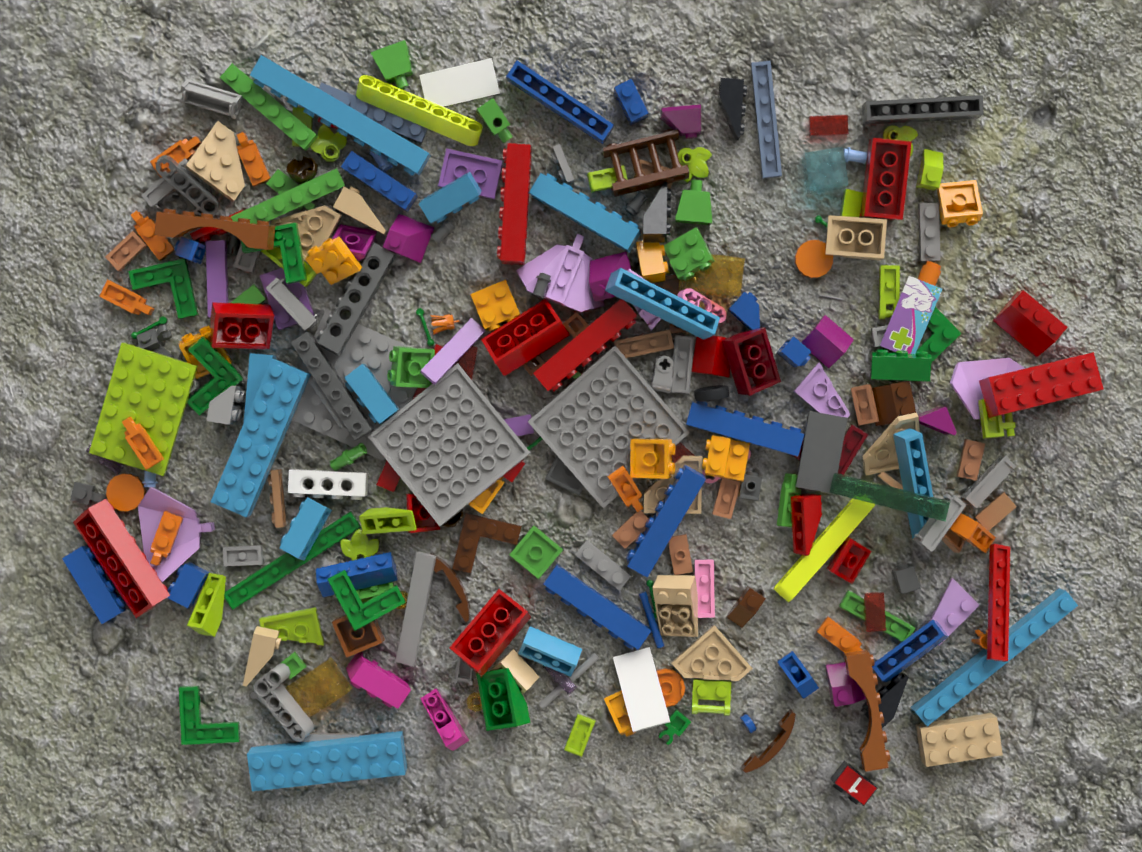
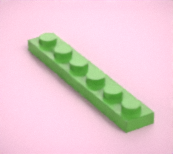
(269, 107)
(293, 198)

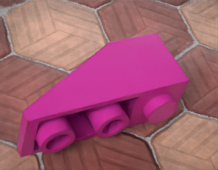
(444, 720)

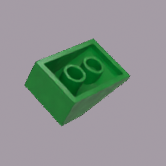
(502, 700)

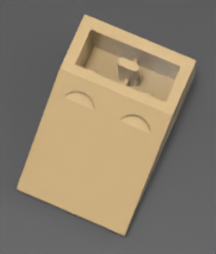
(676, 605)

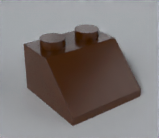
(893, 401)

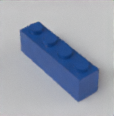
(379, 181)
(362, 572)
(95, 584)
(910, 651)

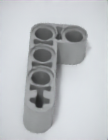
(282, 703)

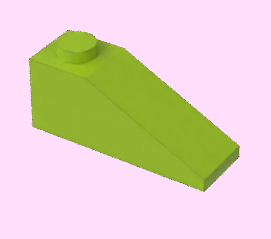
(387, 520)
(209, 606)

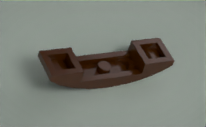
(574, 327)
(463, 606)
(754, 761)

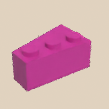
(377, 681)

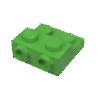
(689, 254)
(407, 366)

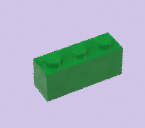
(901, 366)

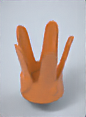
(446, 323)
(982, 641)

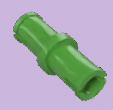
(348, 457)

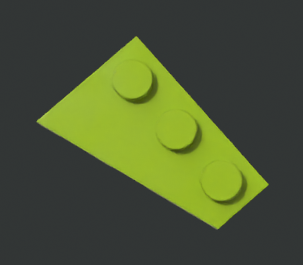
(296, 626)

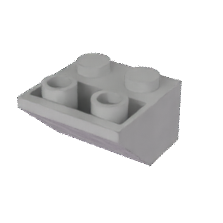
(226, 406)

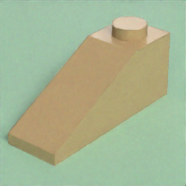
(356, 207)
(262, 649)

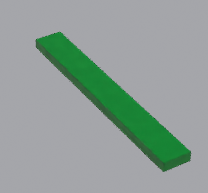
(288, 563)

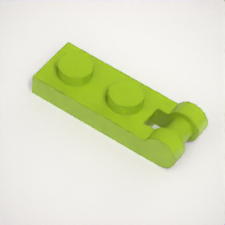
(888, 289)

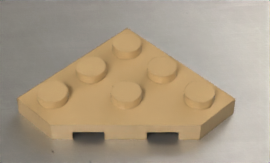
(218, 162)
(313, 225)
(882, 453)
(656, 491)
(712, 659)

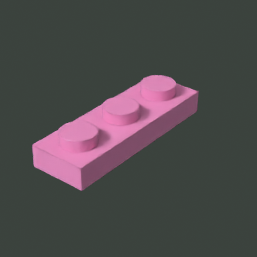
(705, 587)

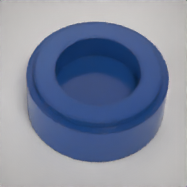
(748, 723)

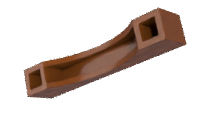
(252, 235)
(872, 750)

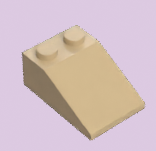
(856, 237)

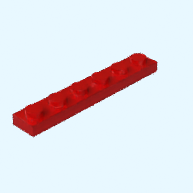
(998, 603)

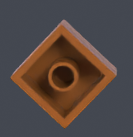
(357, 640)

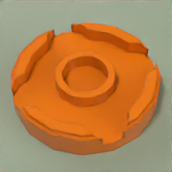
(811, 259)
(125, 492)
(671, 686)

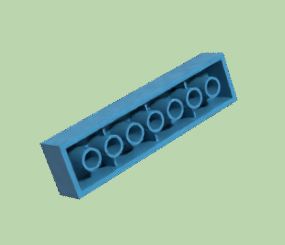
(260, 438)
(327, 761)

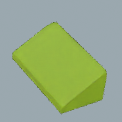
(851, 203)

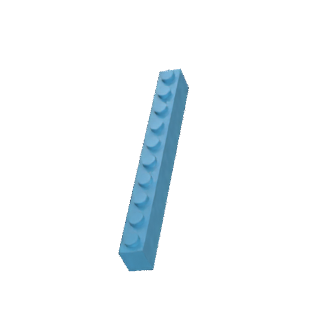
(340, 115)
(980, 668)

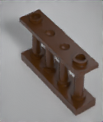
(642, 181)

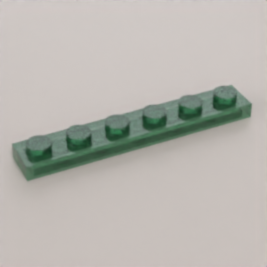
(890, 497)

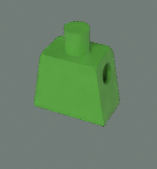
(394, 63)
(491, 111)
(694, 205)

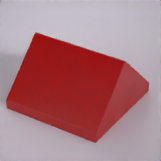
(710, 357)
(423, 519)
(849, 560)

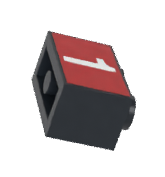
(853, 783)

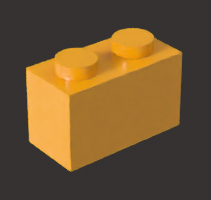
(651, 261)

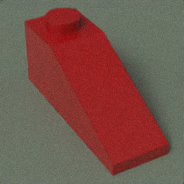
(806, 515)

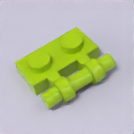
(994, 426)

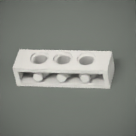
(297, 486)

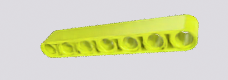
(418, 110)
(823, 548)

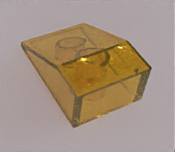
(720, 280)
(319, 687)

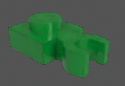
(677, 726)

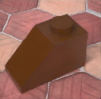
(746, 606)

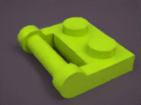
(711, 690)

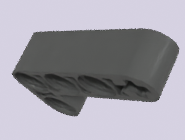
(184, 188)

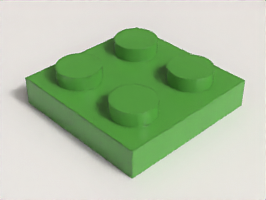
(536, 552)

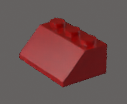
(1029, 323)
(241, 325)

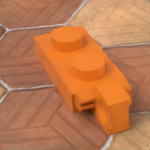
(179, 151)
(252, 160)
(146, 229)
(125, 298)
(141, 443)
(626, 488)
(165, 536)
(839, 636)

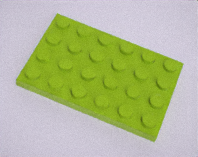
(150, 391)

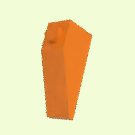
(972, 532)

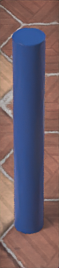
(651, 619)

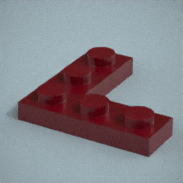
(852, 443)

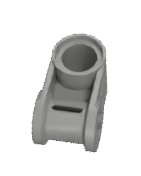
(661, 378)

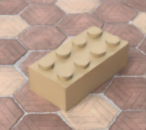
(959, 739)

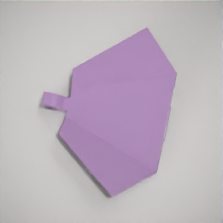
(569, 276)
(967, 376)
(187, 539)

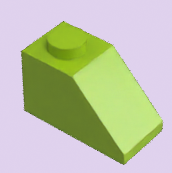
(930, 170)

